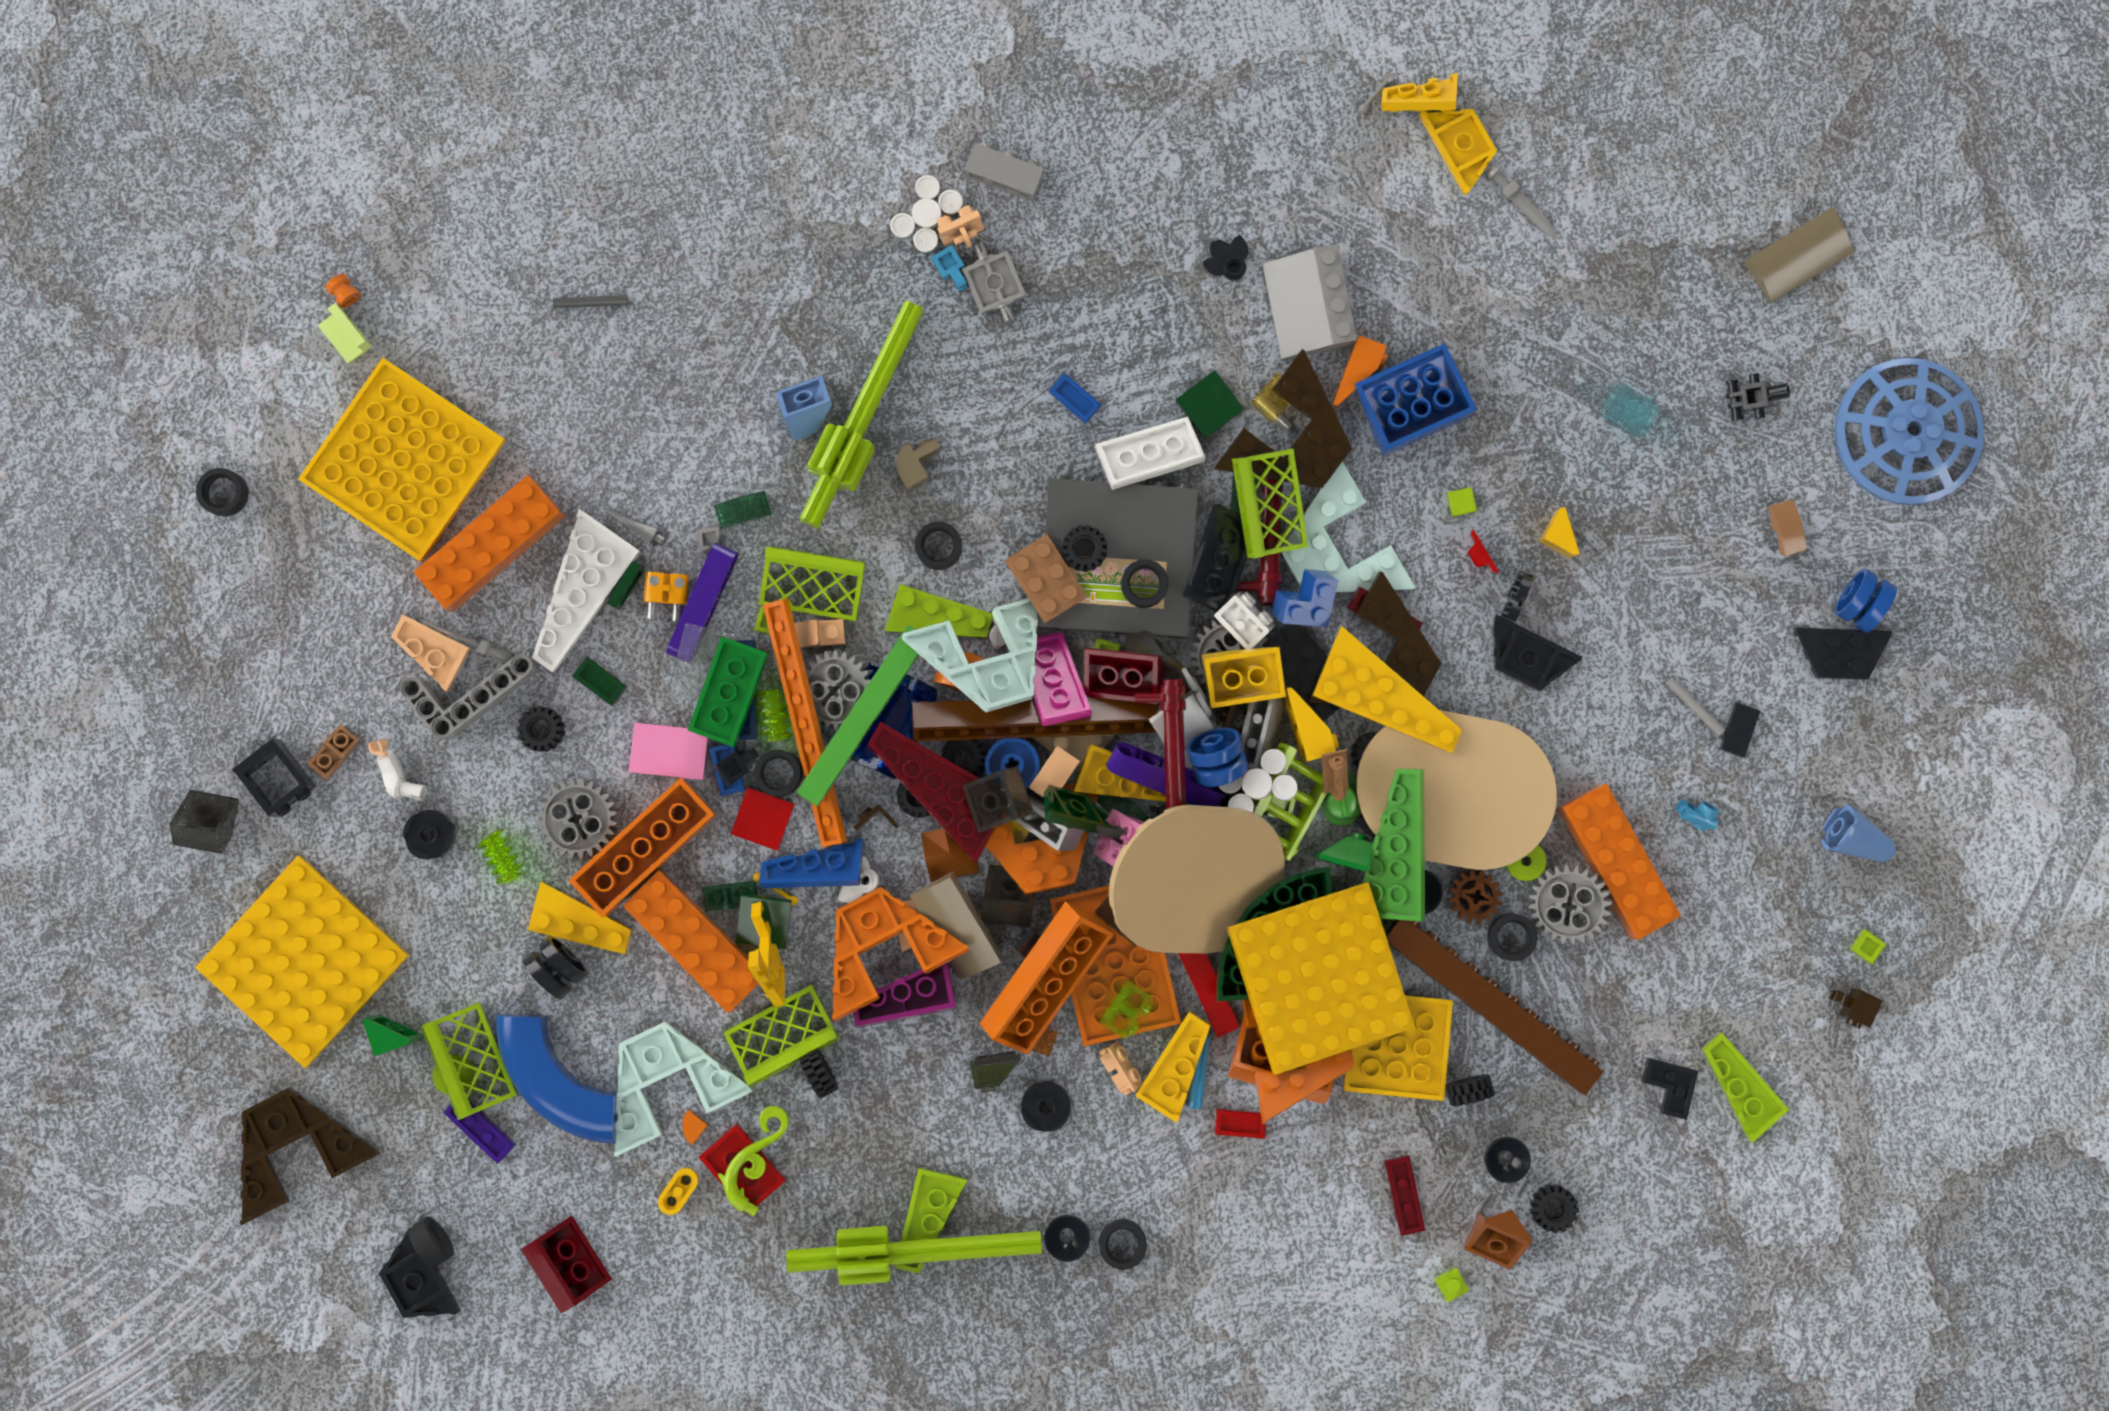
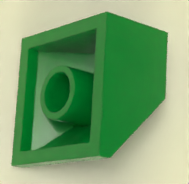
(1348, 852)

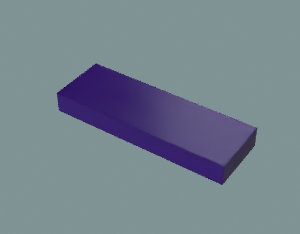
(483, 1133)

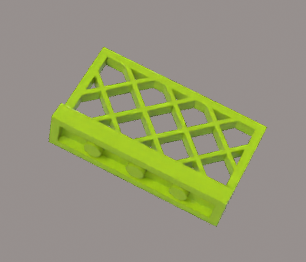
(1249, 502)
(819, 562)
(788, 1056)
(447, 1069)

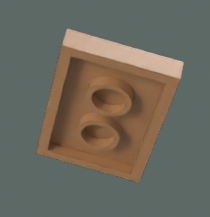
(1045, 578)

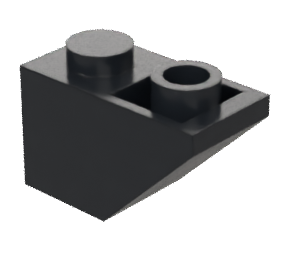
(1026, 941)

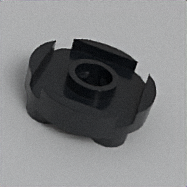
(1517, 594)
(416, 841)
(1043, 1120)

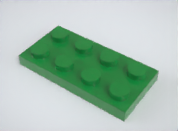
(728, 691)

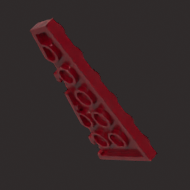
(934, 784)

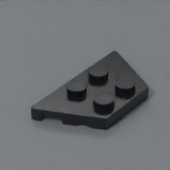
(1842, 652)
(1528, 656)
(415, 1284)

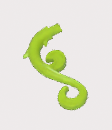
(750, 1154)

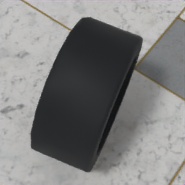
(207, 480)
(925, 532)
(1163, 583)
(760, 767)
(1528, 948)
(431, 1241)
(1122, 1264)

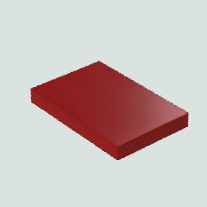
(722, 1152)

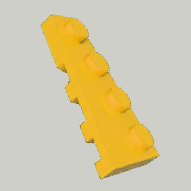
(1097, 779)
(574, 921)
(1172, 1074)

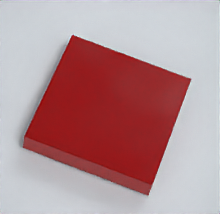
(762, 819)

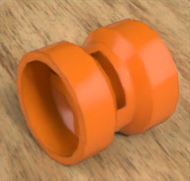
(343, 291)

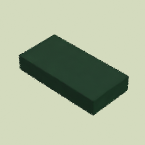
(626, 585)
(599, 681)

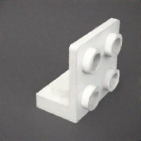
(1245, 619)

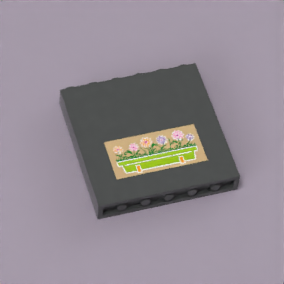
(1138, 525)

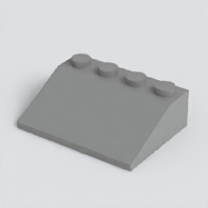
(1309, 302)

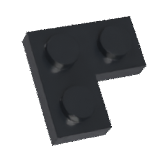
(1678, 1085)

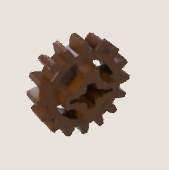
(1472, 908)

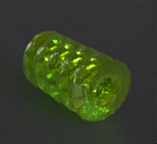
(774, 716)
(500, 858)

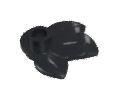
(1226, 255)

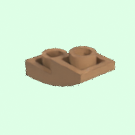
(1789, 528)
(333, 753)

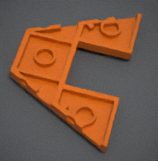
(1035, 863)
(869, 923)
(1286, 1089)

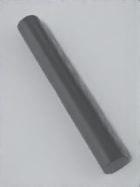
(590, 301)

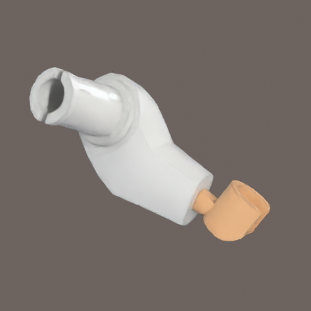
(393, 773)

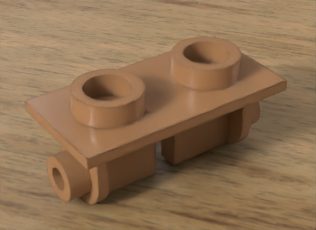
(1335, 774)

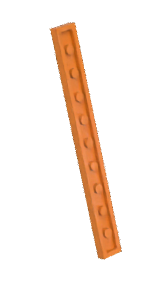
(802, 713)

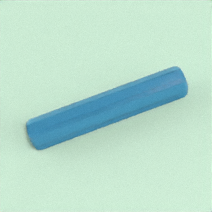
(1198, 1081)

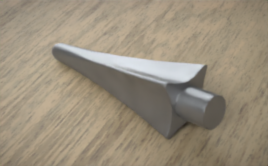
(648, 533)

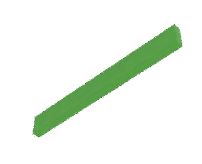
(858, 721)

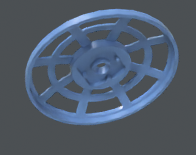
(1898, 438)

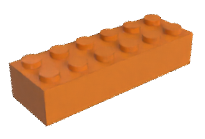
(489, 544)
(643, 847)
(1620, 860)
(693, 940)
(1046, 978)

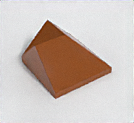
(945, 856)
(1498, 1238)

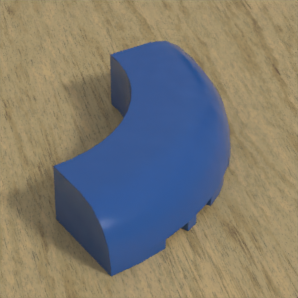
(549, 1085)

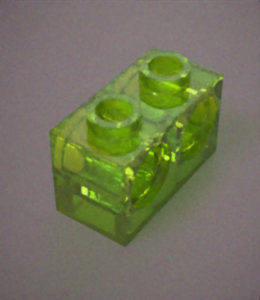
(1120, 1006)

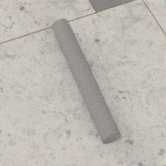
(1716, 727)

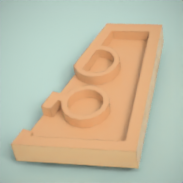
(435, 652)

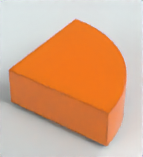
(693, 1126)

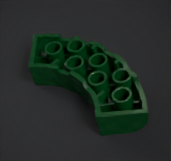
(1284, 894)

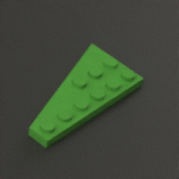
(1399, 851)

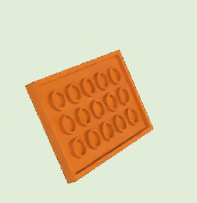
(1108, 973)

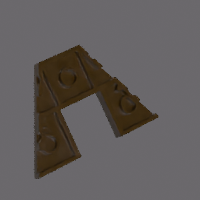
(1318, 447)
(1411, 653)
(279, 1123)

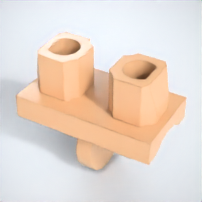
(960, 229)

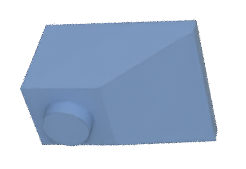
(804, 407)

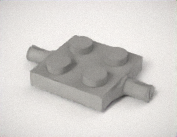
(994, 282)

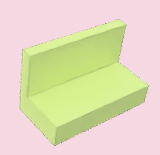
(344, 334)

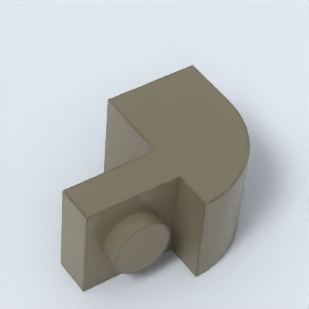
(909, 463)

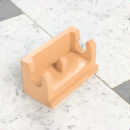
(1054, 771)

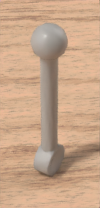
(1388, 78)

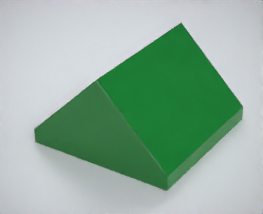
(388, 1035)

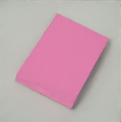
(668, 751)

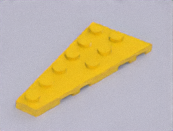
(1370, 688)

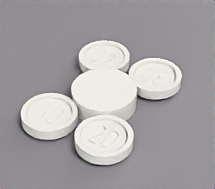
(926, 213)
(1258, 783)

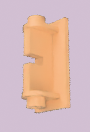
(1116, 1057)

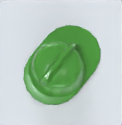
(1342, 811)

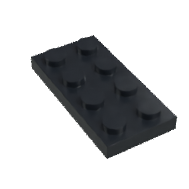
(1218, 560)
(1301, 664)

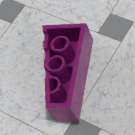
(909, 998)

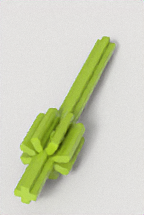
(841, 450)
(866, 1254)

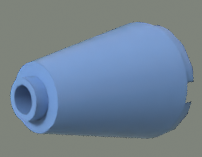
(1856, 836)

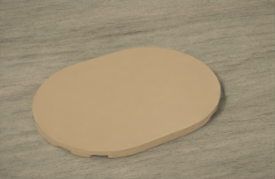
(1480, 802)
(1192, 877)

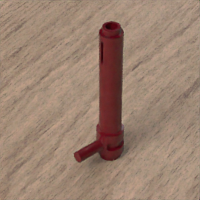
(1269, 576)
(1173, 708)

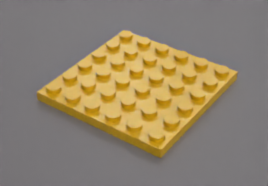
(402, 459)
(302, 961)
(1320, 978)

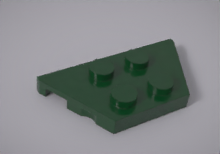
(1077, 811)

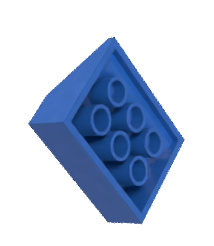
(1414, 399)

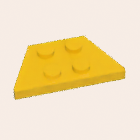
(1461, 144)

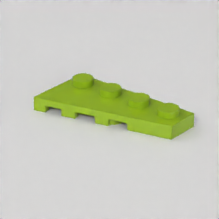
(925, 609)
(1745, 1090)
(929, 1207)

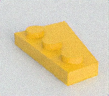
(1429, 96)

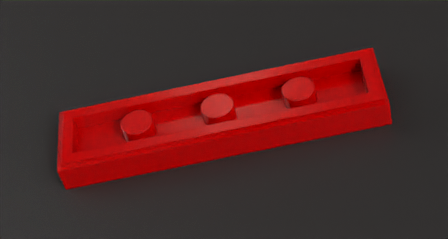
(1204, 982)

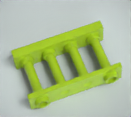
(1311, 803)

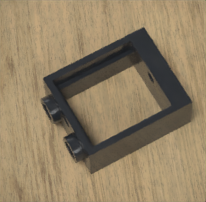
(257, 760)

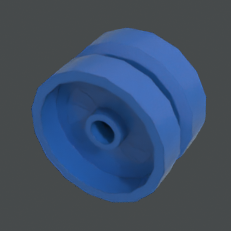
(1865, 600)
(1014, 750)
(1217, 757)

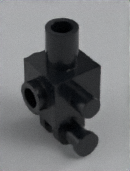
(1754, 396)

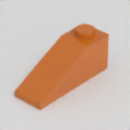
(1362, 363)

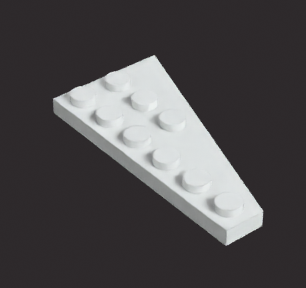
(584, 583)

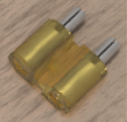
(1271, 404)

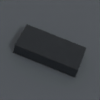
(1739, 730)

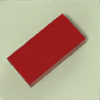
(1239, 1123)

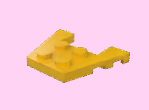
(766, 961)

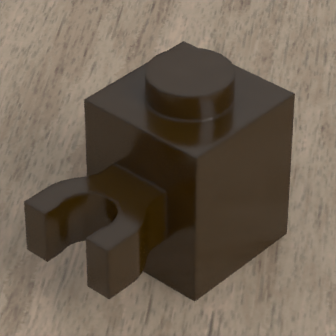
(1858, 1007)

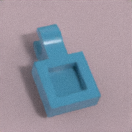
(950, 265)

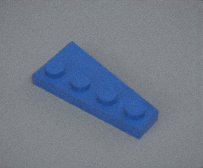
(816, 868)

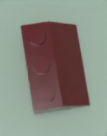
(1121, 674)
(566, 1264)

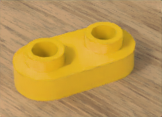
(679, 1190)

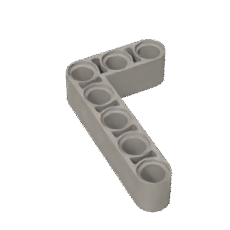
(470, 699)

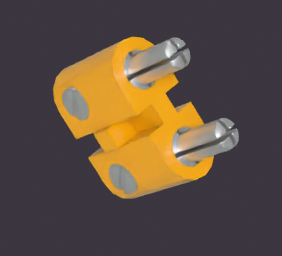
(665, 589)

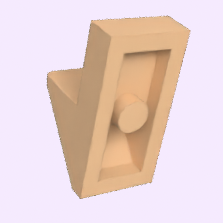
(820, 633)

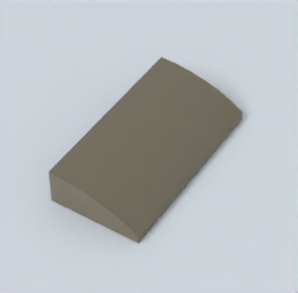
(1800, 255)
(951, 910)

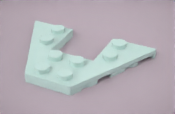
(1332, 502)
(992, 681)
(653, 1057)

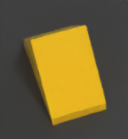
(1560, 535)

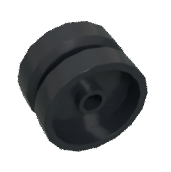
(555, 967)

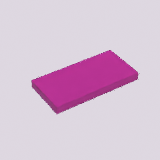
(1057, 683)

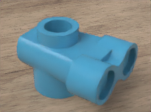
(1700, 817)

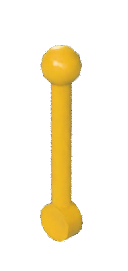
(756, 877)

